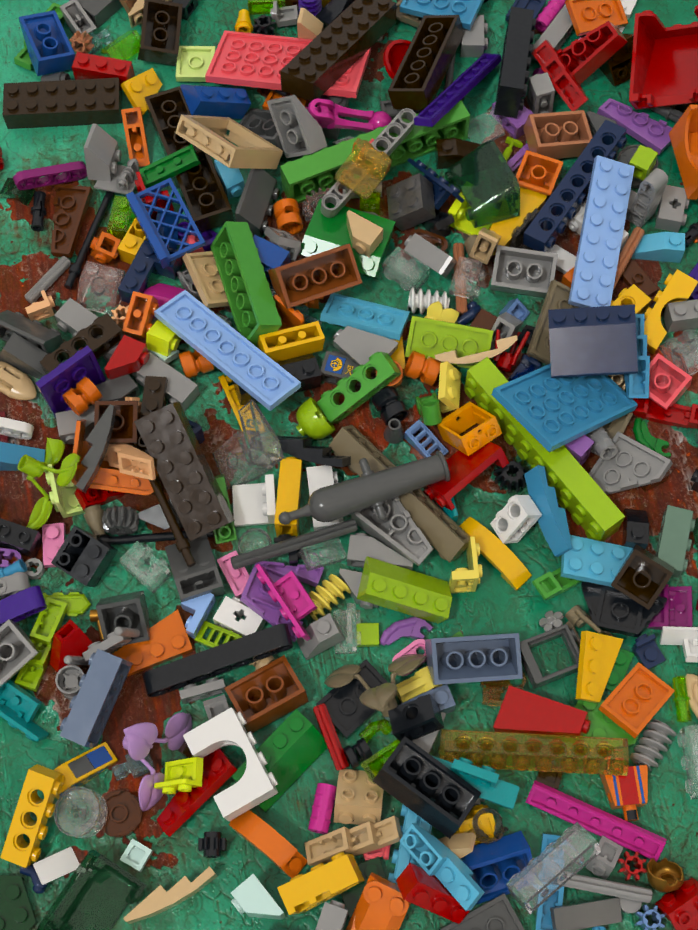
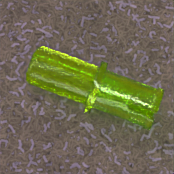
(681, 699)

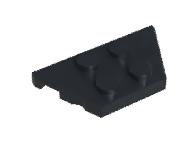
(617, 612)

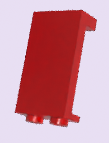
(464, 470)

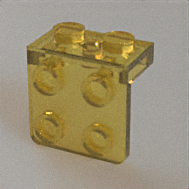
(363, 169)

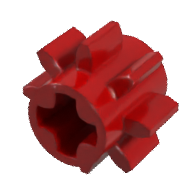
(638, 863)

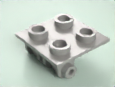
(123, 180)

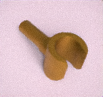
(94, 618)

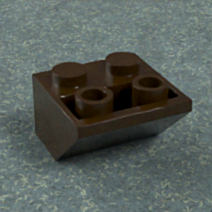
(618, 67)

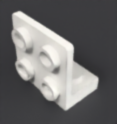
(254, 503)

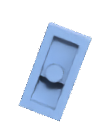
(201, 608)

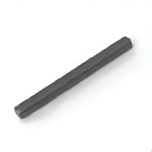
(293, 544)

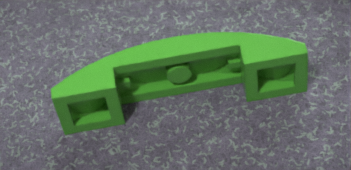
(552, 584)

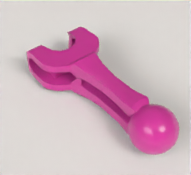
(327, 116)

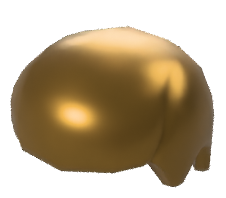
(664, 875)

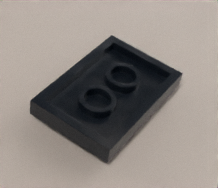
(344, 702)

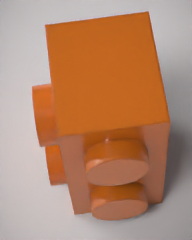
(140, 315)

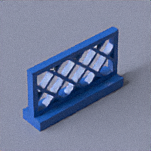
(148, 224)

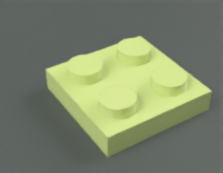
(193, 63)

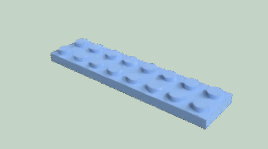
(601, 233)
(227, 350)

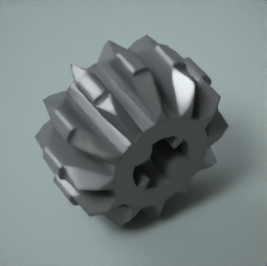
(120, 520)

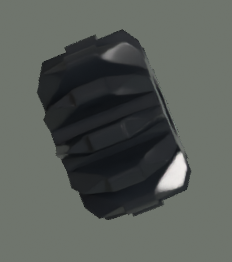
(507, 481)

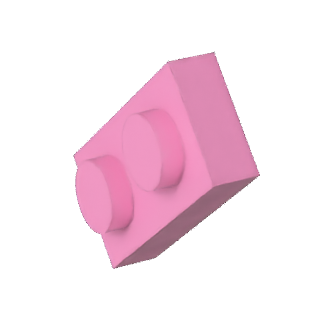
(52, 537)
(235, 577)

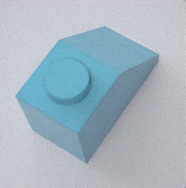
(230, 179)

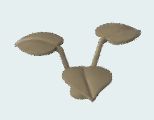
(383, 696)

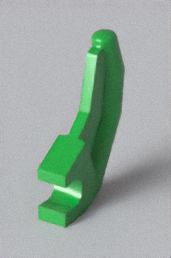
(644, 437)

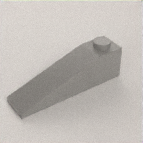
(396, 531)

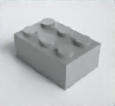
(523, 271)

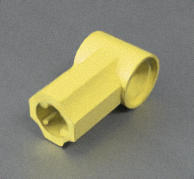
(415, 685)

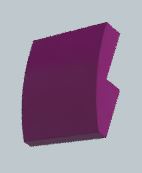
(678, 609)

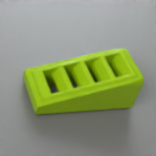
(214, 628)

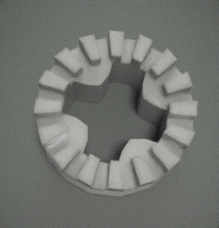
(40, 569)

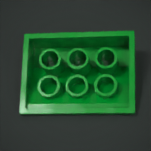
(332, 232)

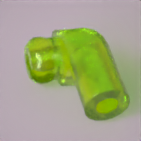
(374, 727)

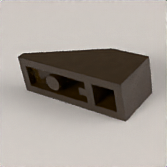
(451, 150)

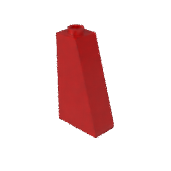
(539, 715)

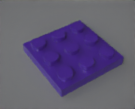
(66, 376)

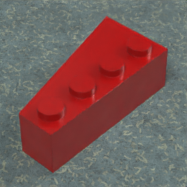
(592, 51)

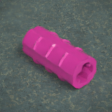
(548, 14)
(322, 808)

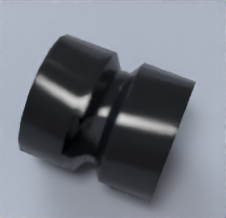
(389, 404)

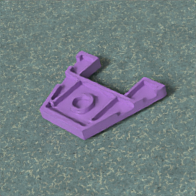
(256, 594)

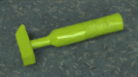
(513, 142)

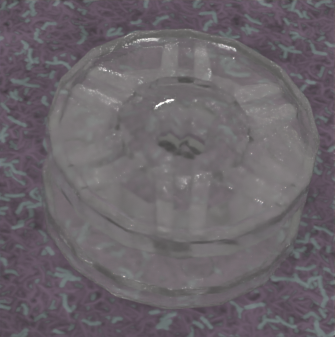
(68, 810)

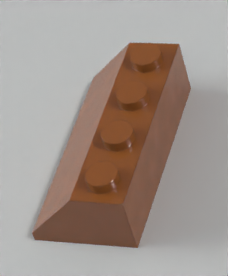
(315, 276)

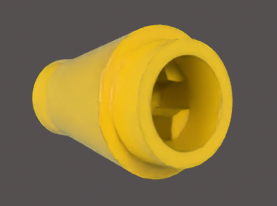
(243, 22)

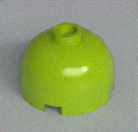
(313, 421)

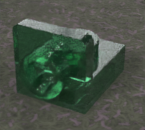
(10, 191)

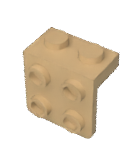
(357, 798)

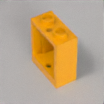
(468, 416)

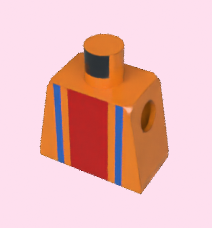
(627, 791)

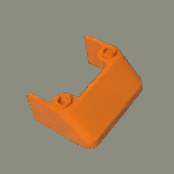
(107, 477)

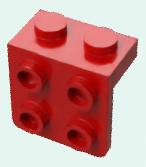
(681, 906)

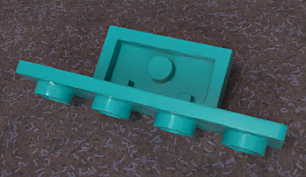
(20, 709)
(485, 781)

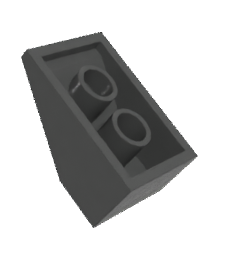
(262, 124)

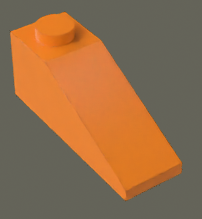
(135, 135)

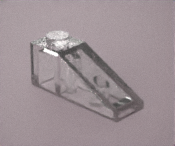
(260, 439)

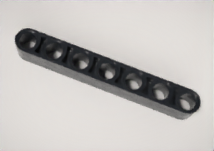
(217, 660)

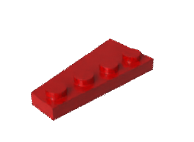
(216, 771)

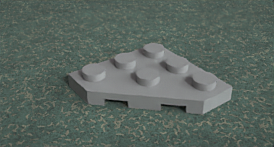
(630, 467)

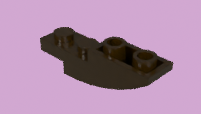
(152, 400)

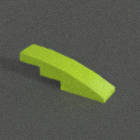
(46, 625)

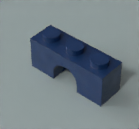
(138, 272)

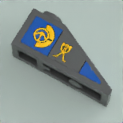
(336, 367)

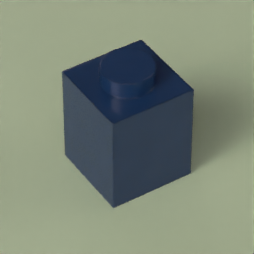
(171, 270)

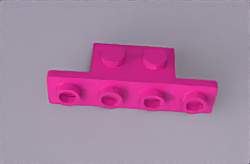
(291, 596)

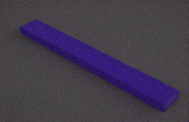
(457, 90)

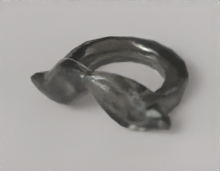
(499, 828)

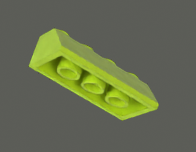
(405, 591)

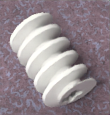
(424, 301)

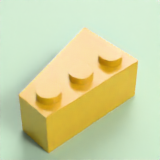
(320, 884)

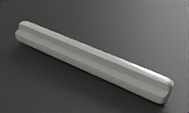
(610, 888)

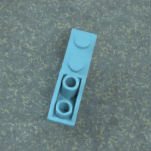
(444, 864)

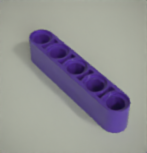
(22, 605)

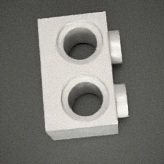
(515, 519)

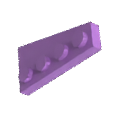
(638, 125)

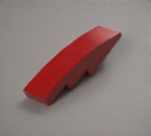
(560, 76)

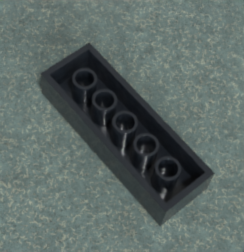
(515, 62)

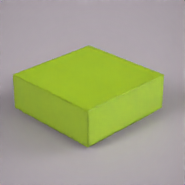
(369, 634)

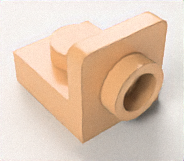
(42, 309)

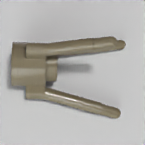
(579, 618)

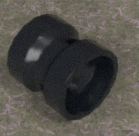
(362, 750)

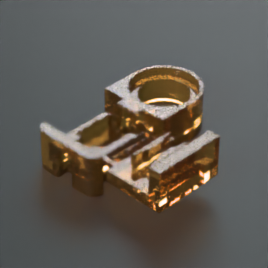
(493, 689)

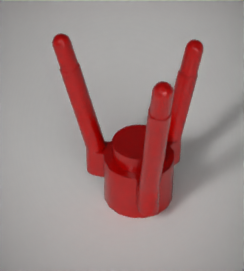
(506, 360)

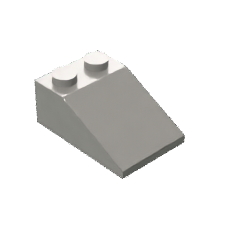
(296, 127)

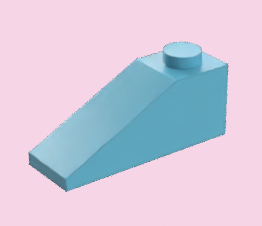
(661, 247)

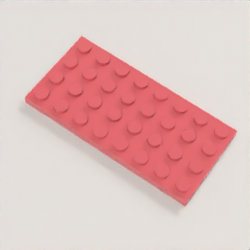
(258, 58)

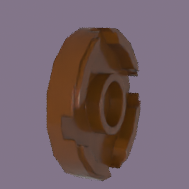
(123, 814)

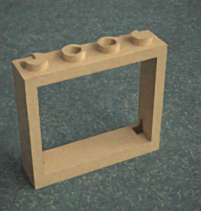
(208, 135)

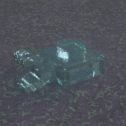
(99, 39)
(137, 768)

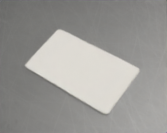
(56, 865)

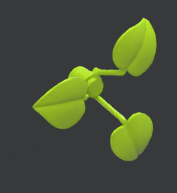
(35, 468)

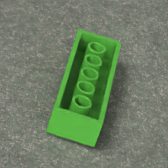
(245, 281)

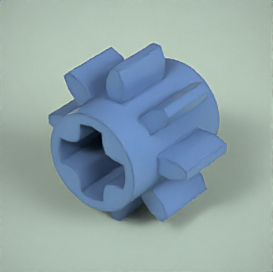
(656, 917)

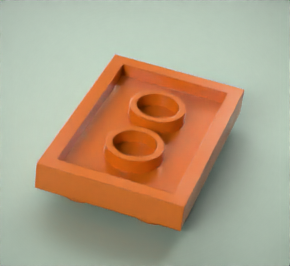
(590, 14)
(636, 700)

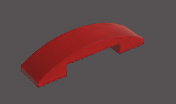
(676, 415)

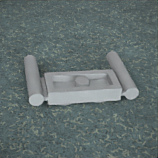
(115, 640)

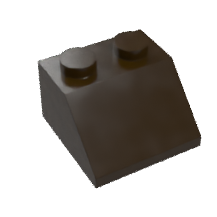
(642, 576)

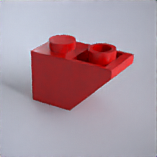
(68, 641)

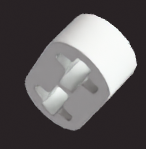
(16, 428)

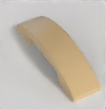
(452, 356)

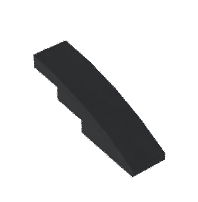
(302, 448)

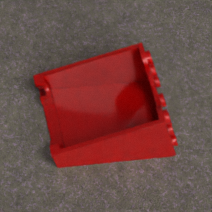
(663, 63)

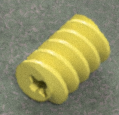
(327, 594)

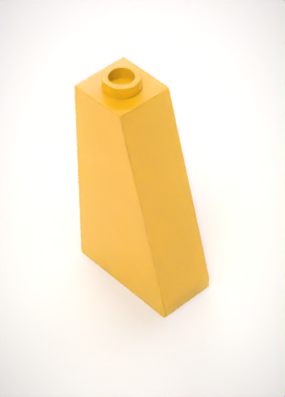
(528, 202)
(288, 494)

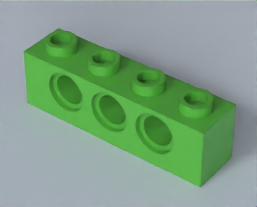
(386, 373)

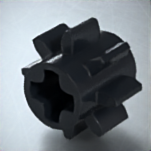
(264, 25)
(212, 844)

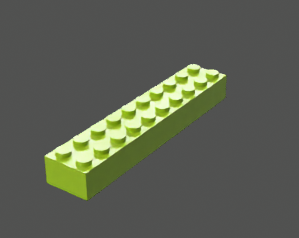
(572, 483)

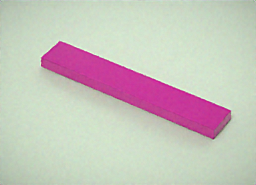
(596, 820)

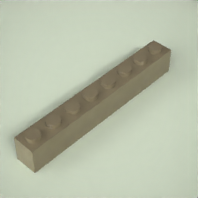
(433, 522)

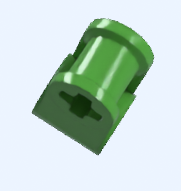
(429, 409)

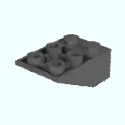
(200, 578)

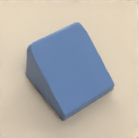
(516, 309)

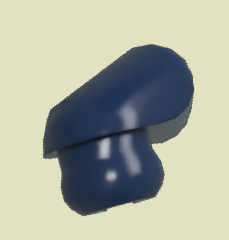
(473, 310)
(30, 871)

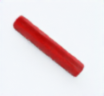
(330, 737)

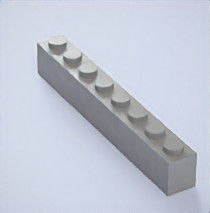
(74, 317)

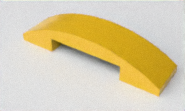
(497, 553)

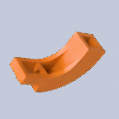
(269, 842)

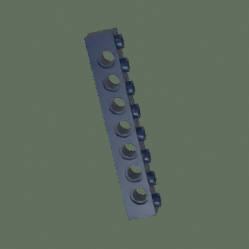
(573, 188)

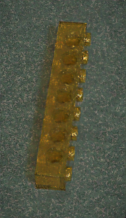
(537, 752)

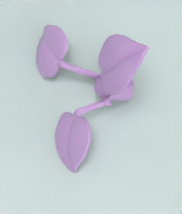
(139, 741)

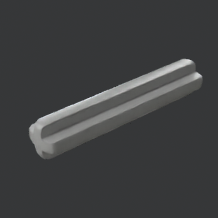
(48, 279)

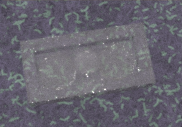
(323, 554)

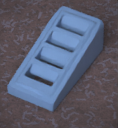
(424, 432)

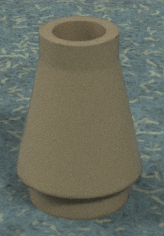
(93, 517)

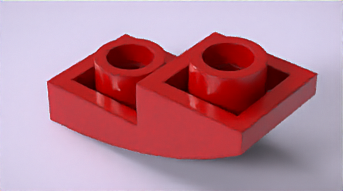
(96, 497)

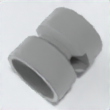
(68, 680)

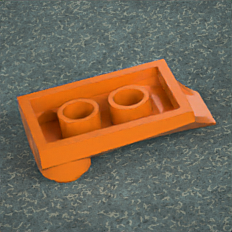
(379, 906)

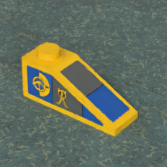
(85, 767)

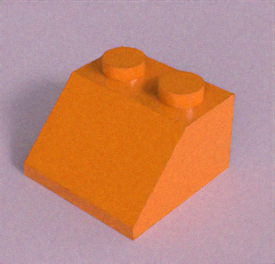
(539, 173)

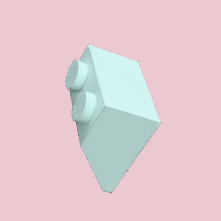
(255, 900)

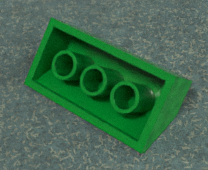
(288, 753)

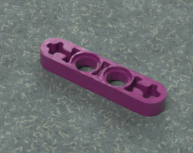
(31, 178)

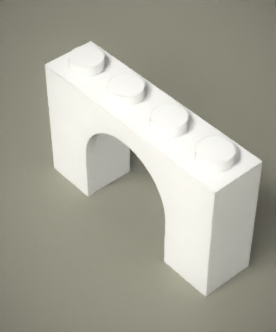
(256, 782)

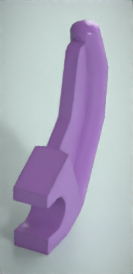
(407, 627)

